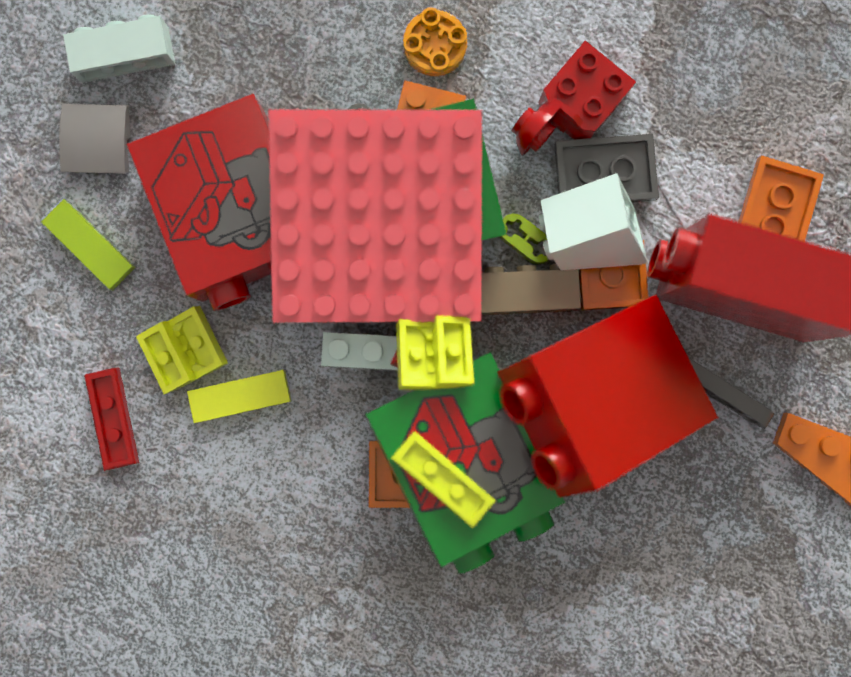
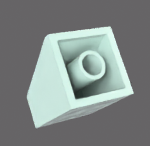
(592, 227)

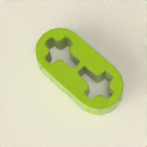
(521, 245)

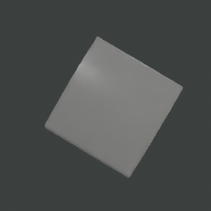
(94, 138)

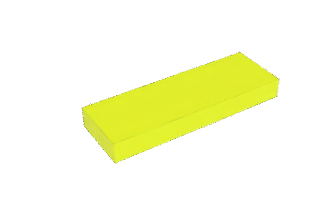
(239, 396)
(443, 479)

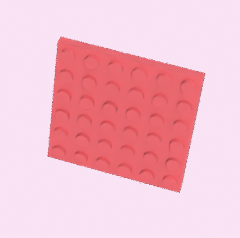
(375, 215)

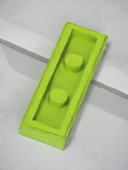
(88, 244)

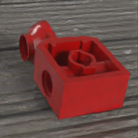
(575, 100)

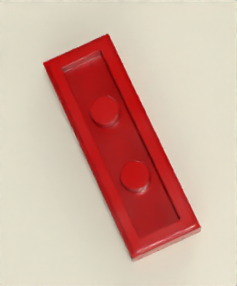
(111, 418)

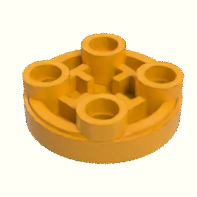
(435, 42)

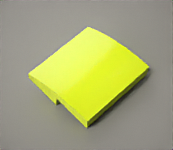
(181, 349)
(434, 353)

